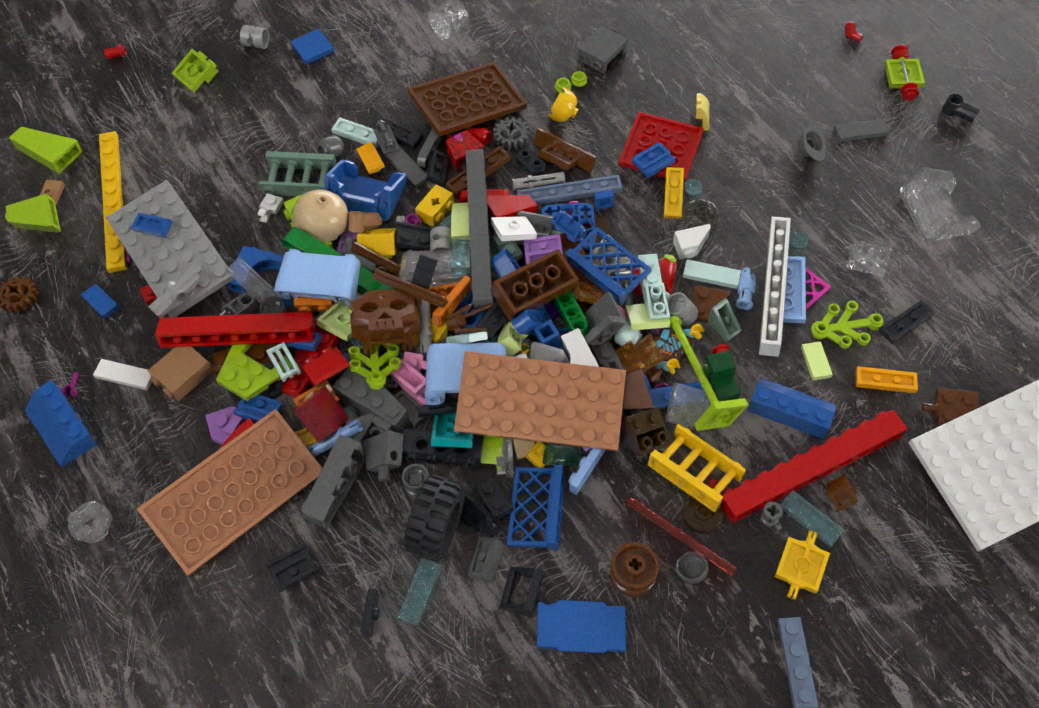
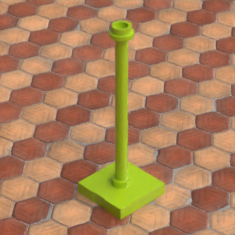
(719, 413)

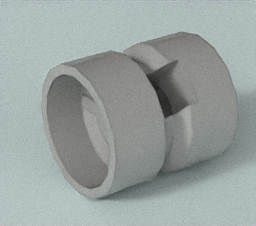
(254, 36)
(440, 238)
(681, 306)

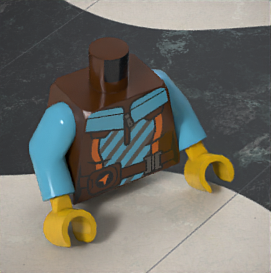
(672, 348)

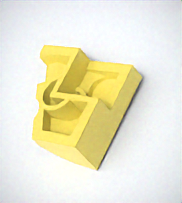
(702, 110)

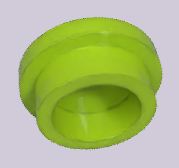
(578, 79)
(562, 82)

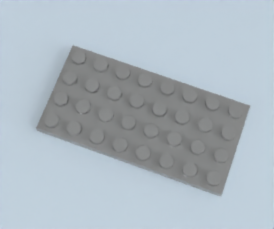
(170, 257)

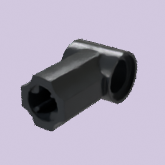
(955, 106)

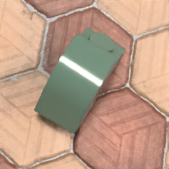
(498, 245)

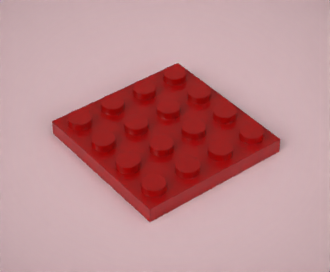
(675, 136)

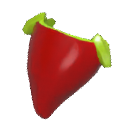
(668, 270)

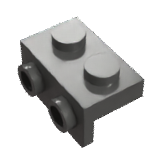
(539, 222)

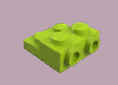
(195, 70)

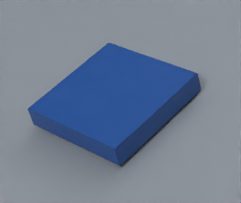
(312, 46)

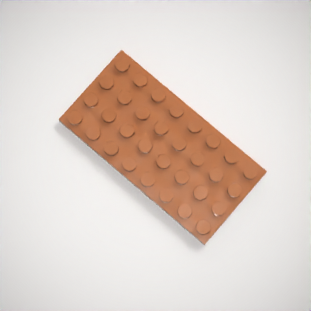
(540, 401)
(230, 492)

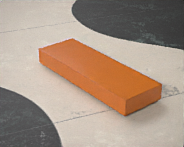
(454, 299)

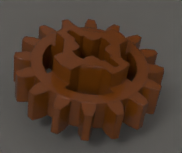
(18, 294)

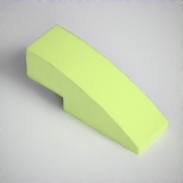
(460, 222)
(510, 338)

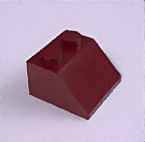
(321, 414)

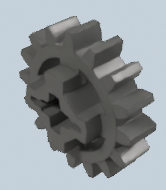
(511, 133)

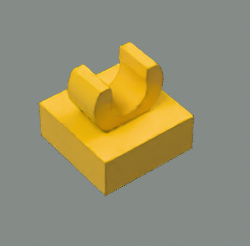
(535, 454)

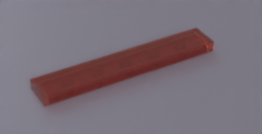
(682, 536)

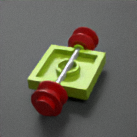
(904, 73)

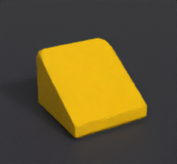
(439, 333)

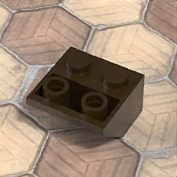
(644, 432)

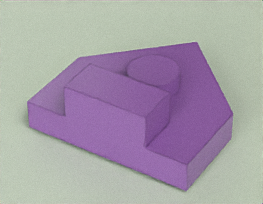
(223, 424)

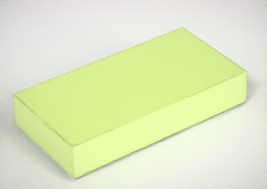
(816, 361)

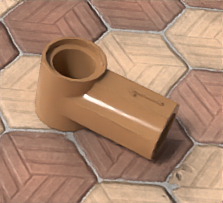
(359, 221)

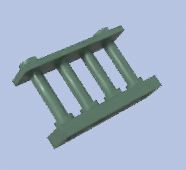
(294, 161)

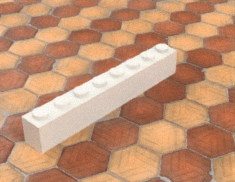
(775, 287)

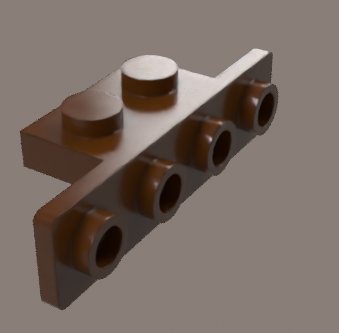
(562, 153)

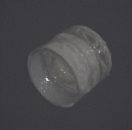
(448, 19)

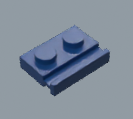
(653, 160)
(257, 408)

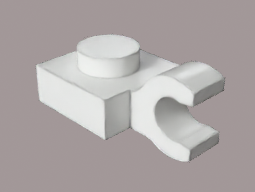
(270, 205)

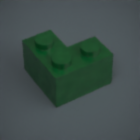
(720, 373)

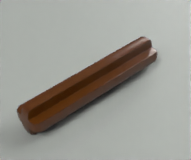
(376, 258)

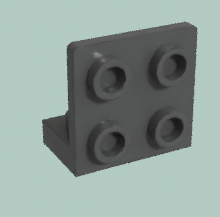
(604, 320)

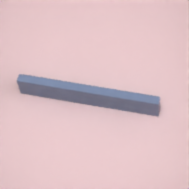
(573, 190)

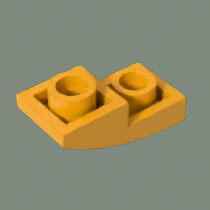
(370, 158)

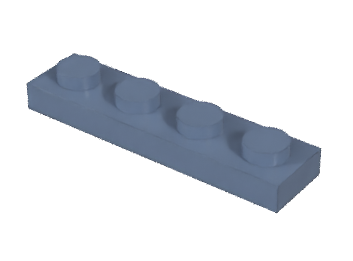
(797, 663)

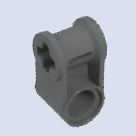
(240, 306)

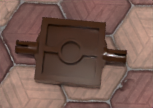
(951, 404)

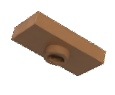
(53, 189)

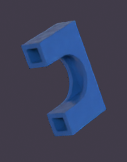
(260, 262)

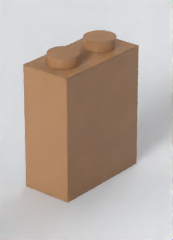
(179, 372)

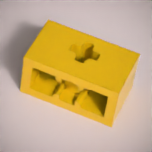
(435, 206)

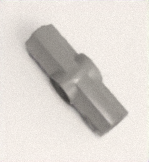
(175, 293)

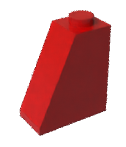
(509, 205)

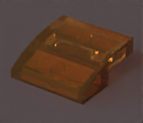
(641, 355)

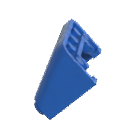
(365, 193)

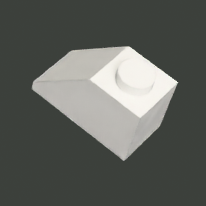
(690, 241)

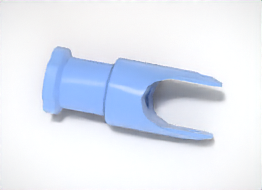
(746, 290)

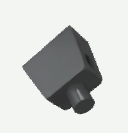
(383, 453)

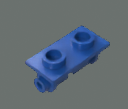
(574, 231)

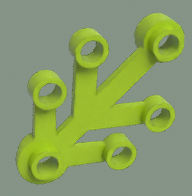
(845, 326)
(376, 378)

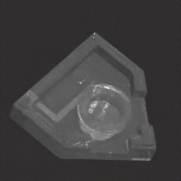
(505, 461)

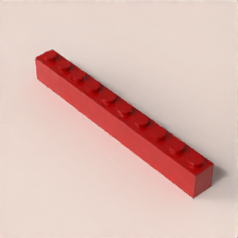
(812, 465)

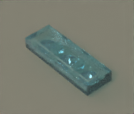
(460, 257)
(811, 518)
(419, 592)

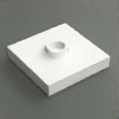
(513, 228)

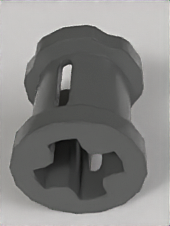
(776, 514)

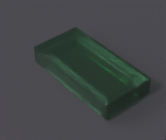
(562, 455)

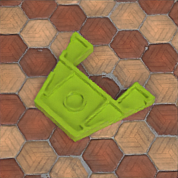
(245, 375)

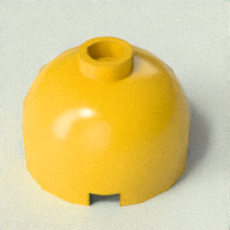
(564, 106)

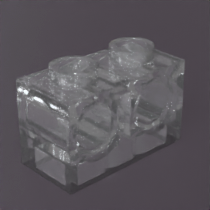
(869, 258)

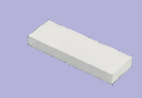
(123, 374)

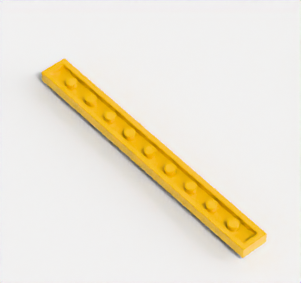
(111, 199)

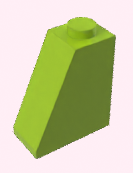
(34, 214)

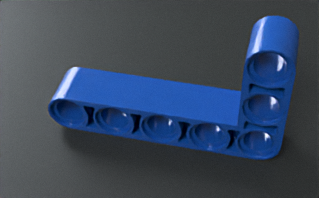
(525, 322)

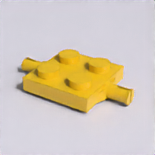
(802, 565)

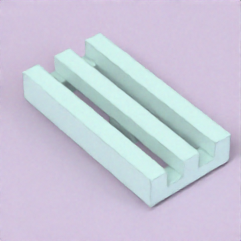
(289, 373)

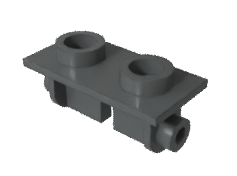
(385, 137)

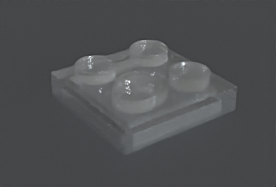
(686, 405)

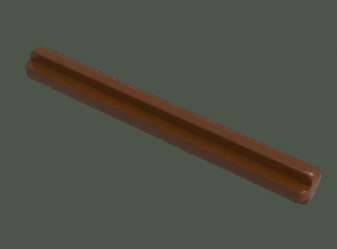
(410, 288)

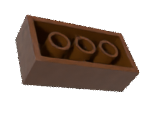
(534, 284)

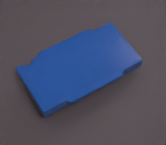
(581, 627)

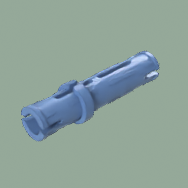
(347, 431)

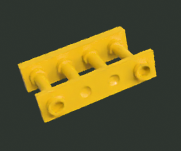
(694, 485)

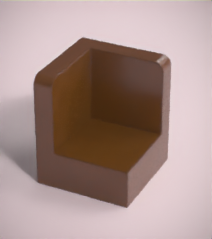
(841, 493)

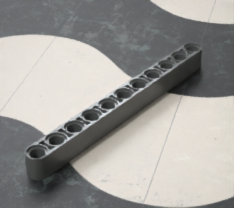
(479, 229)

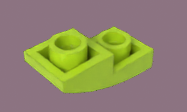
(491, 449)

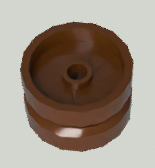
(631, 557)

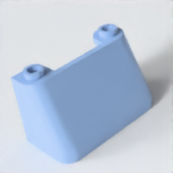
(318, 276)
(446, 365)

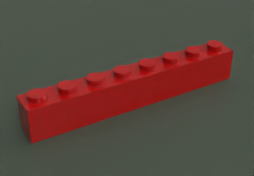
(235, 329)

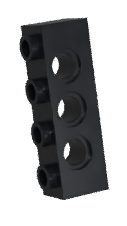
(415, 438)

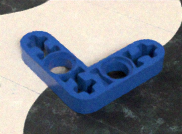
(577, 213)

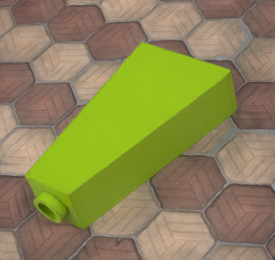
(47, 148)

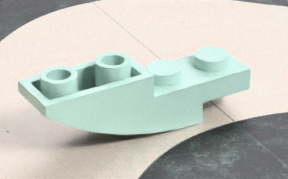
(653, 289)

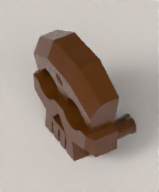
(384, 318)

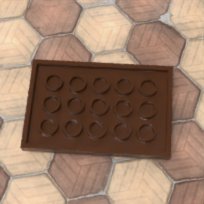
(466, 98)

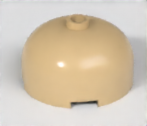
(321, 215)

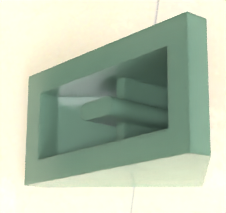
(723, 320)

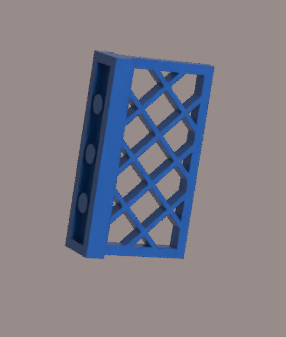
(594, 272)
(554, 510)

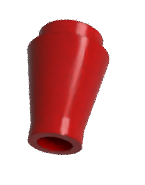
(481, 134)

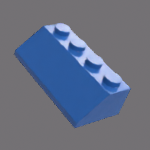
(792, 408)
(58, 424)

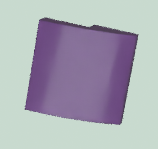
(541, 246)

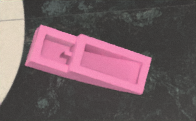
(411, 381)

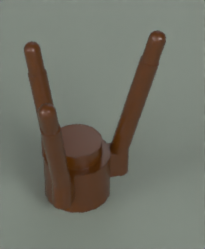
(456, 321)

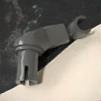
(365, 263)

